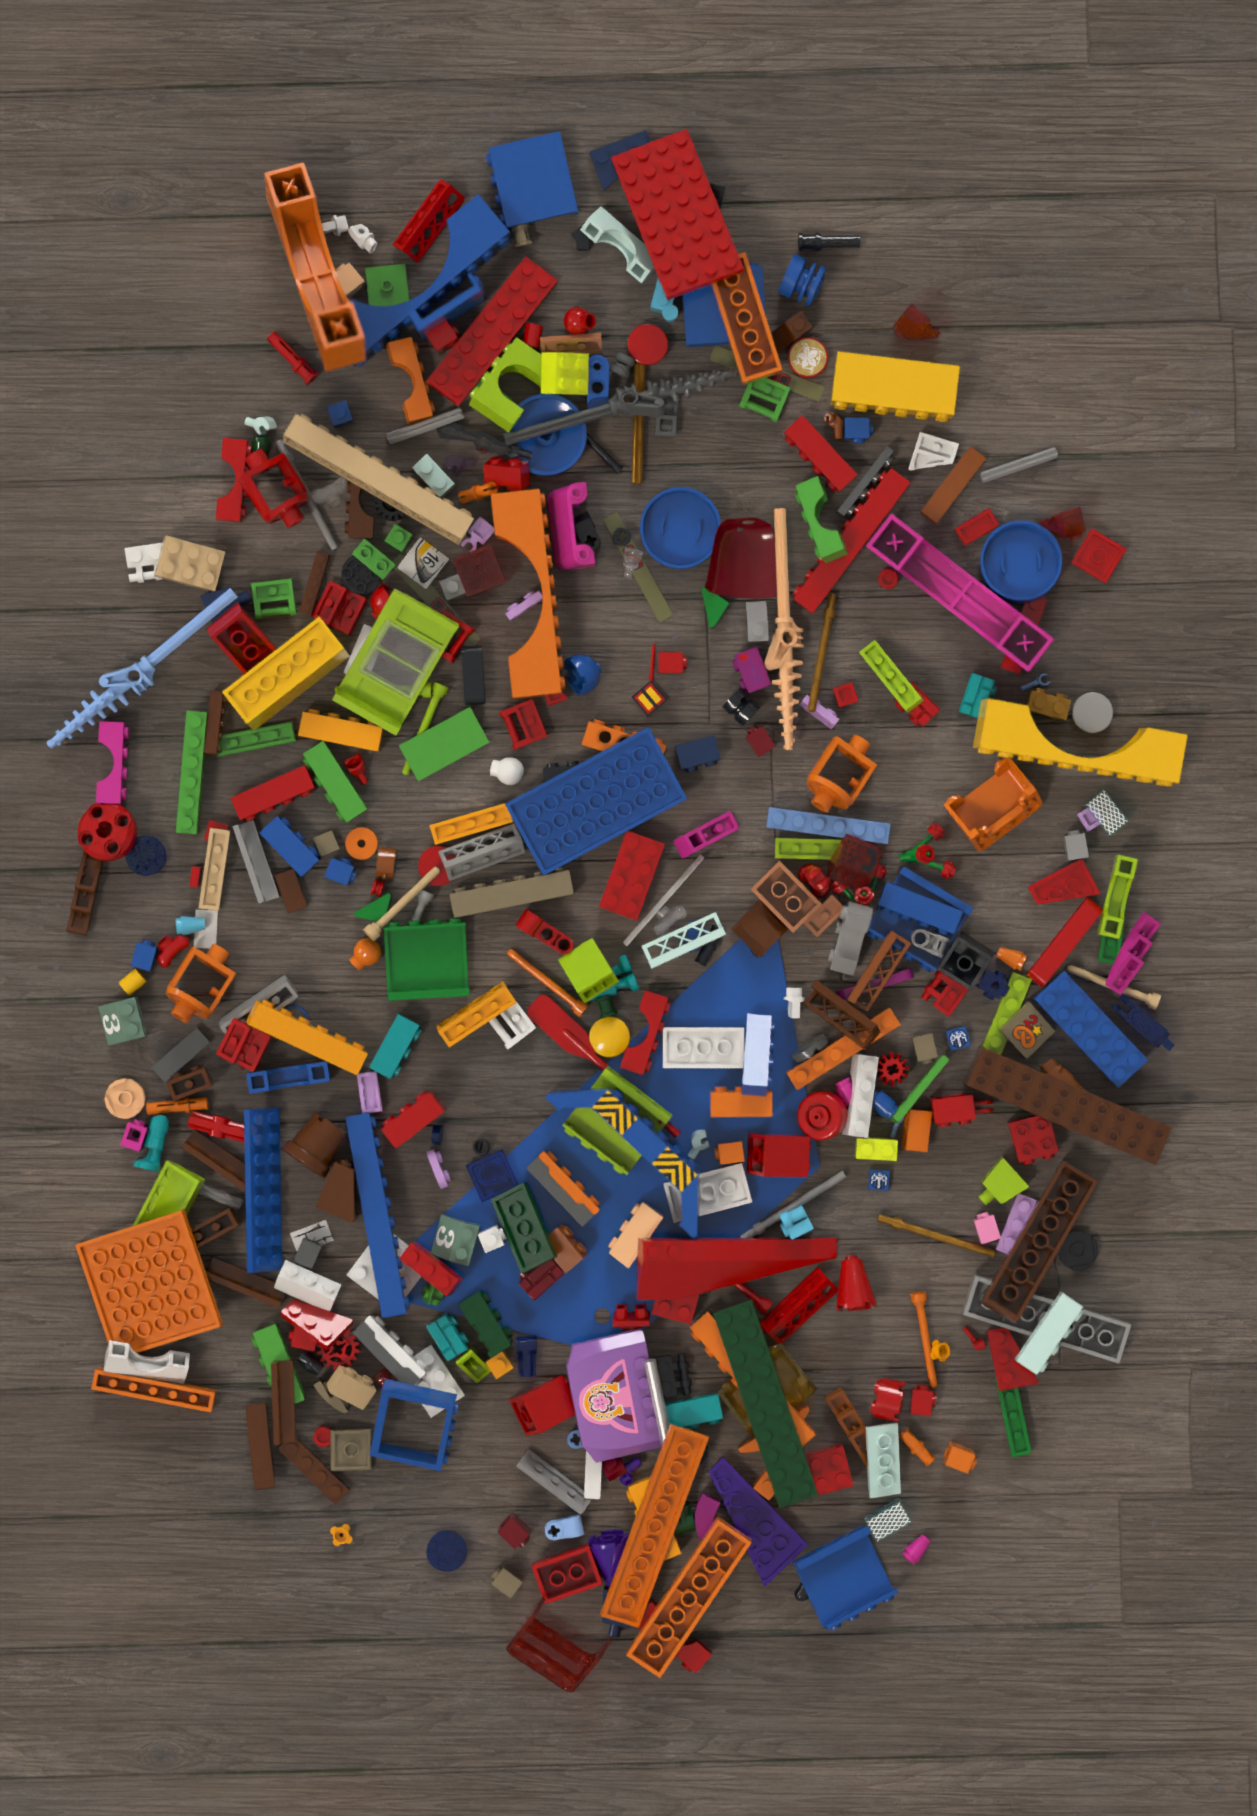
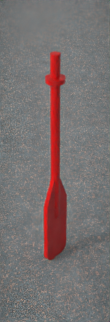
(570, 1036)

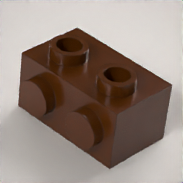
(193, 1082)

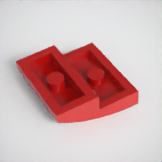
(340, 608)
(244, 1045)

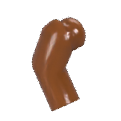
(836, 423)

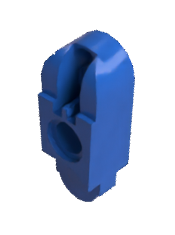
(600, 377)

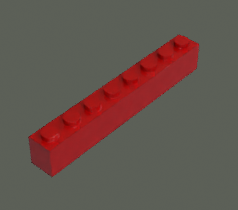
(855, 536)

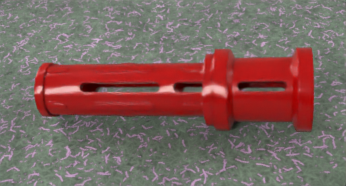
(299, 364)

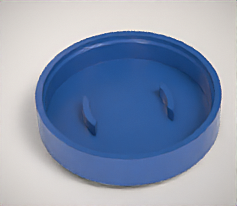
(679, 528)
(1021, 562)

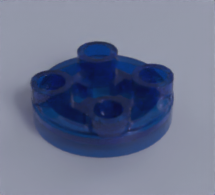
(147, 856)
(446, 1550)

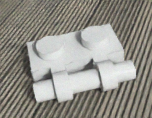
(142, 556)

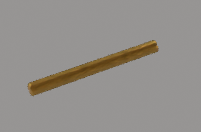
(638, 429)

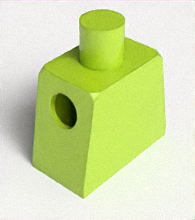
(1001, 1183)

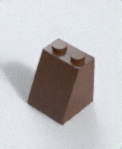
(340, 1191)

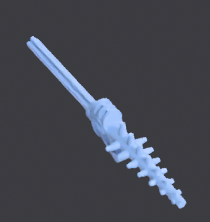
(120, 681)

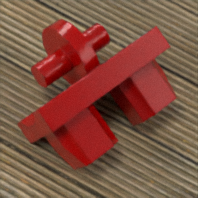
(631, 1320)

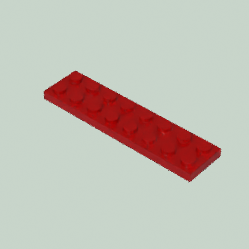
(492, 331)

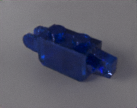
(1144, 1024)

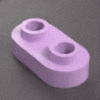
(435, 1160)

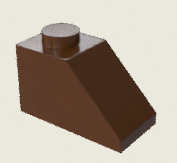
(791, 331)

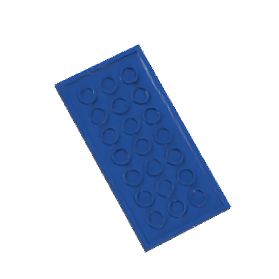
(596, 801)

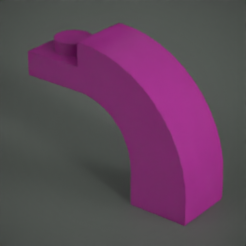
(705, 1512)

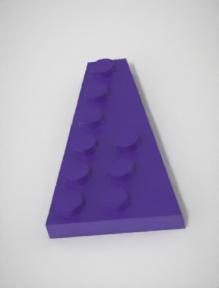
(772, 1538)

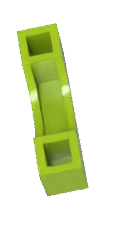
(1116, 897)

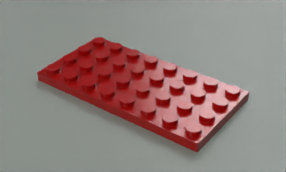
(677, 214)

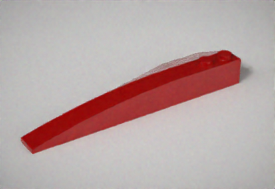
(699, 1265)

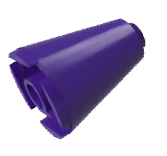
(607, 1552)

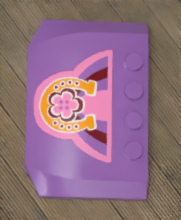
(612, 1395)

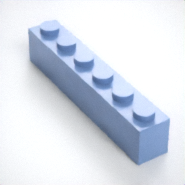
(827, 825)

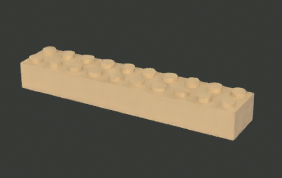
(378, 479)

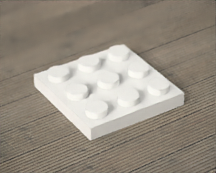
(363, 1272)

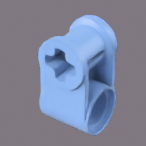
(569, 1527)

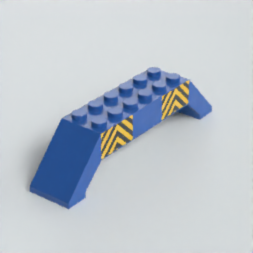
(643, 1138)

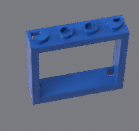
(418, 1395)

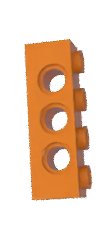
(595, 728)

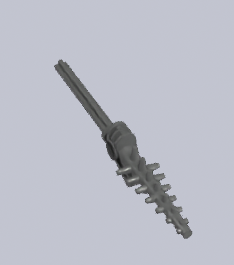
(629, 403)

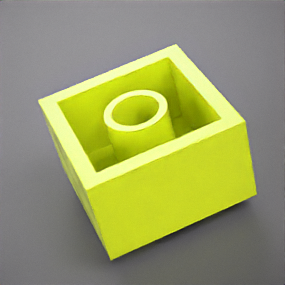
(564, 373)

